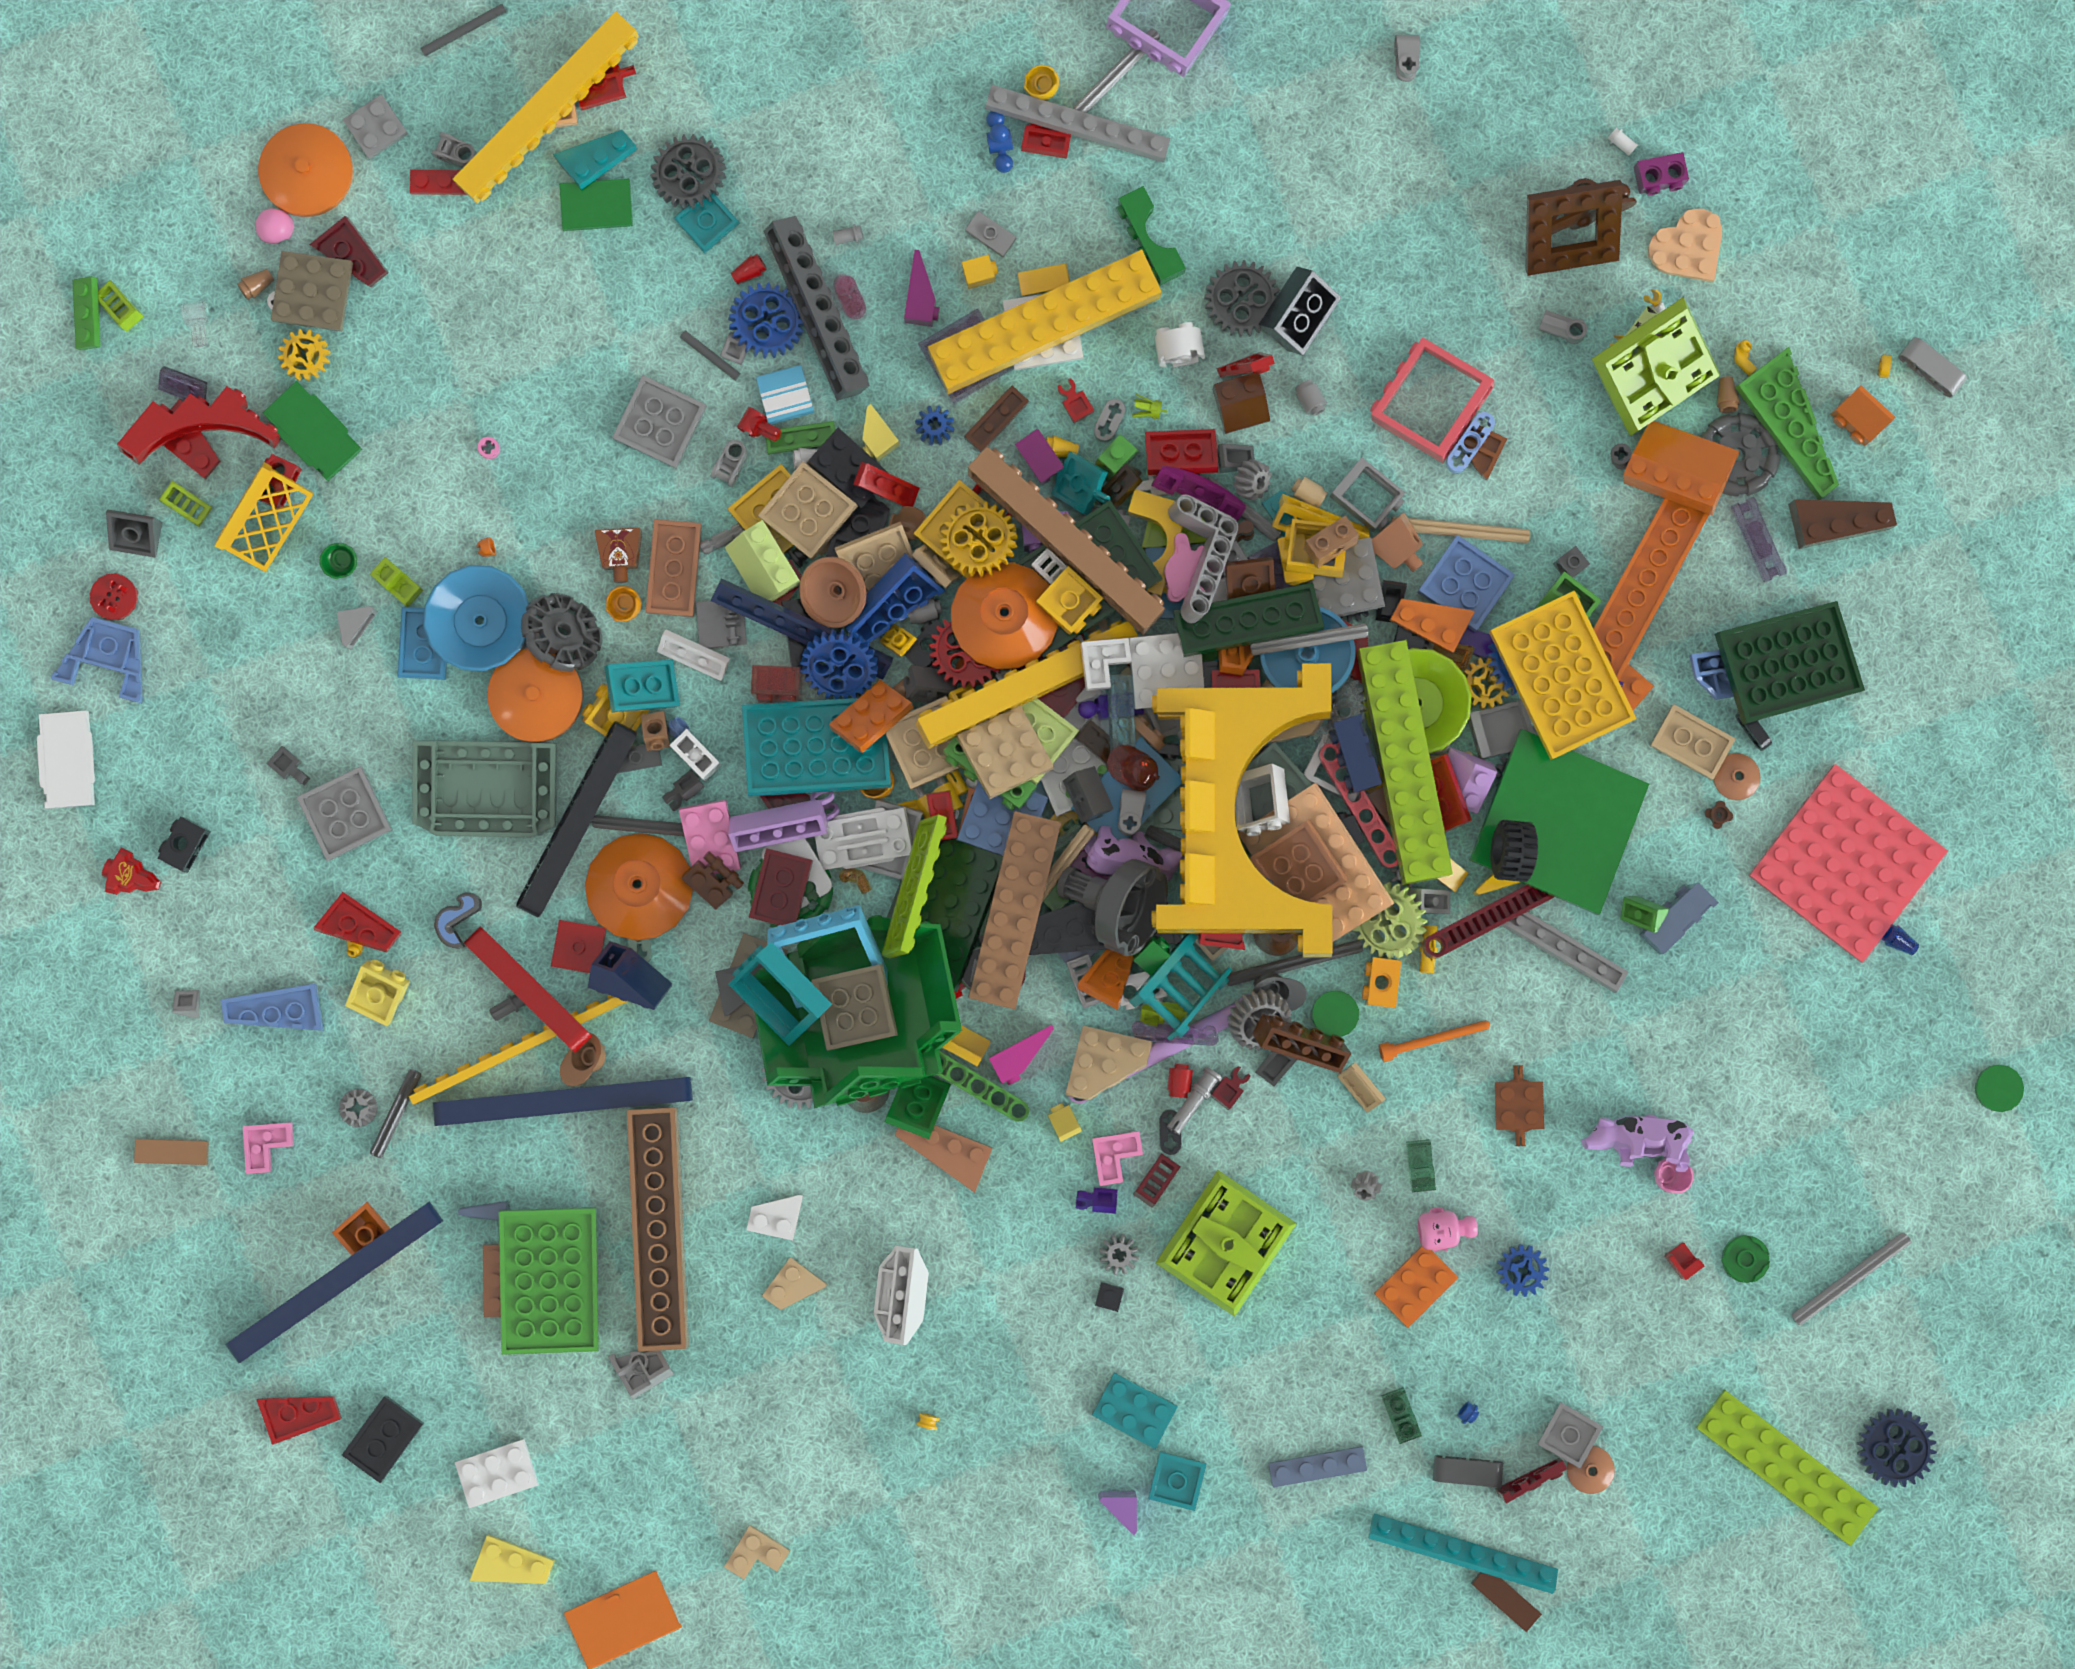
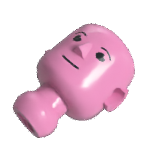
(1443, 1230)

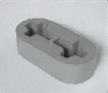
(1104, 418)

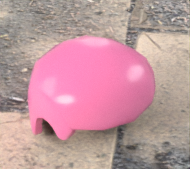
(274, 226)
(1671, 1180)

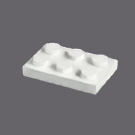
(496, 1473)

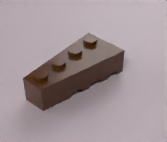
(1831, 521)

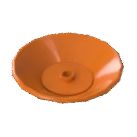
(999, 639)
(639, 911)

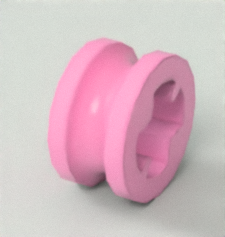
(483, 443)

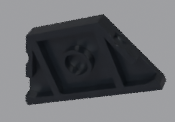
(860, 523)

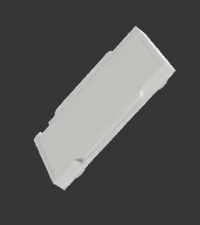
(66, 759)
(864, 838)

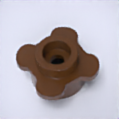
(1725, 816)

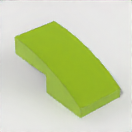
(396, 582)
(1151, 1017)

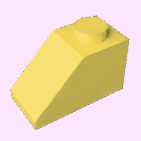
(877, 435)
(1064, 1122)

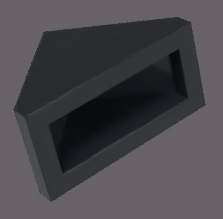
(1392, 594)

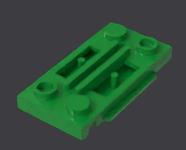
(312, 431)

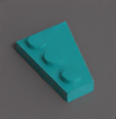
(594, 158)

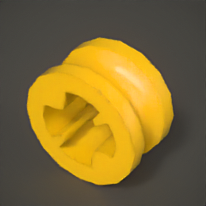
(927, 1421)

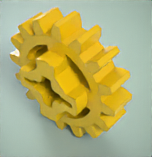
(295, 359)
(1483, 697)

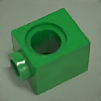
(1153, 954)

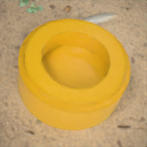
(1884, 366)

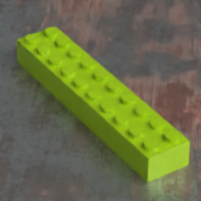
(1404, 762)

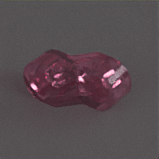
(844, 286)

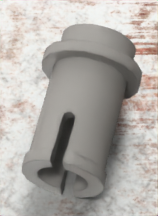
(848, 235)

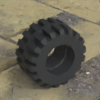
(1514, 850)

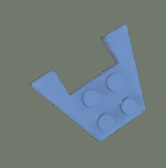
(108, 647)

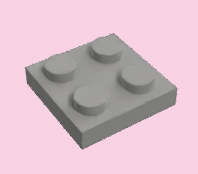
(375, 126)
(1570, 1435)

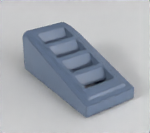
(485, 1211)

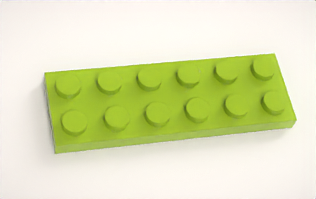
(913, 888)

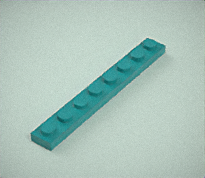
(1463, 1553)

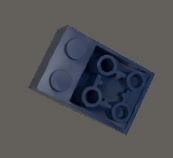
(627, 976)

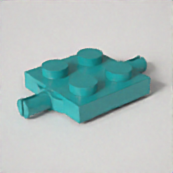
(1080, 483)

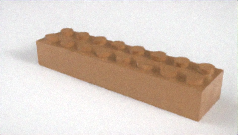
(1014, 910)

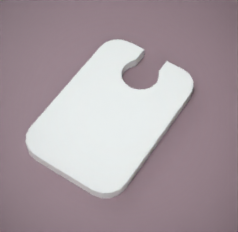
(817, 874)

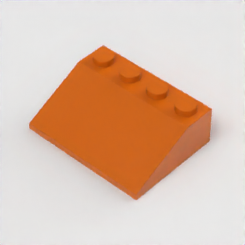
(1680, 467)

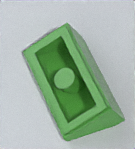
(1643, 913)

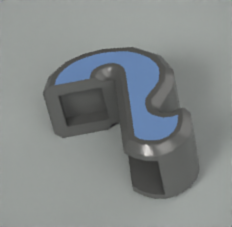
(453, 915)

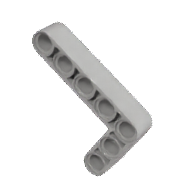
(1215, 560)

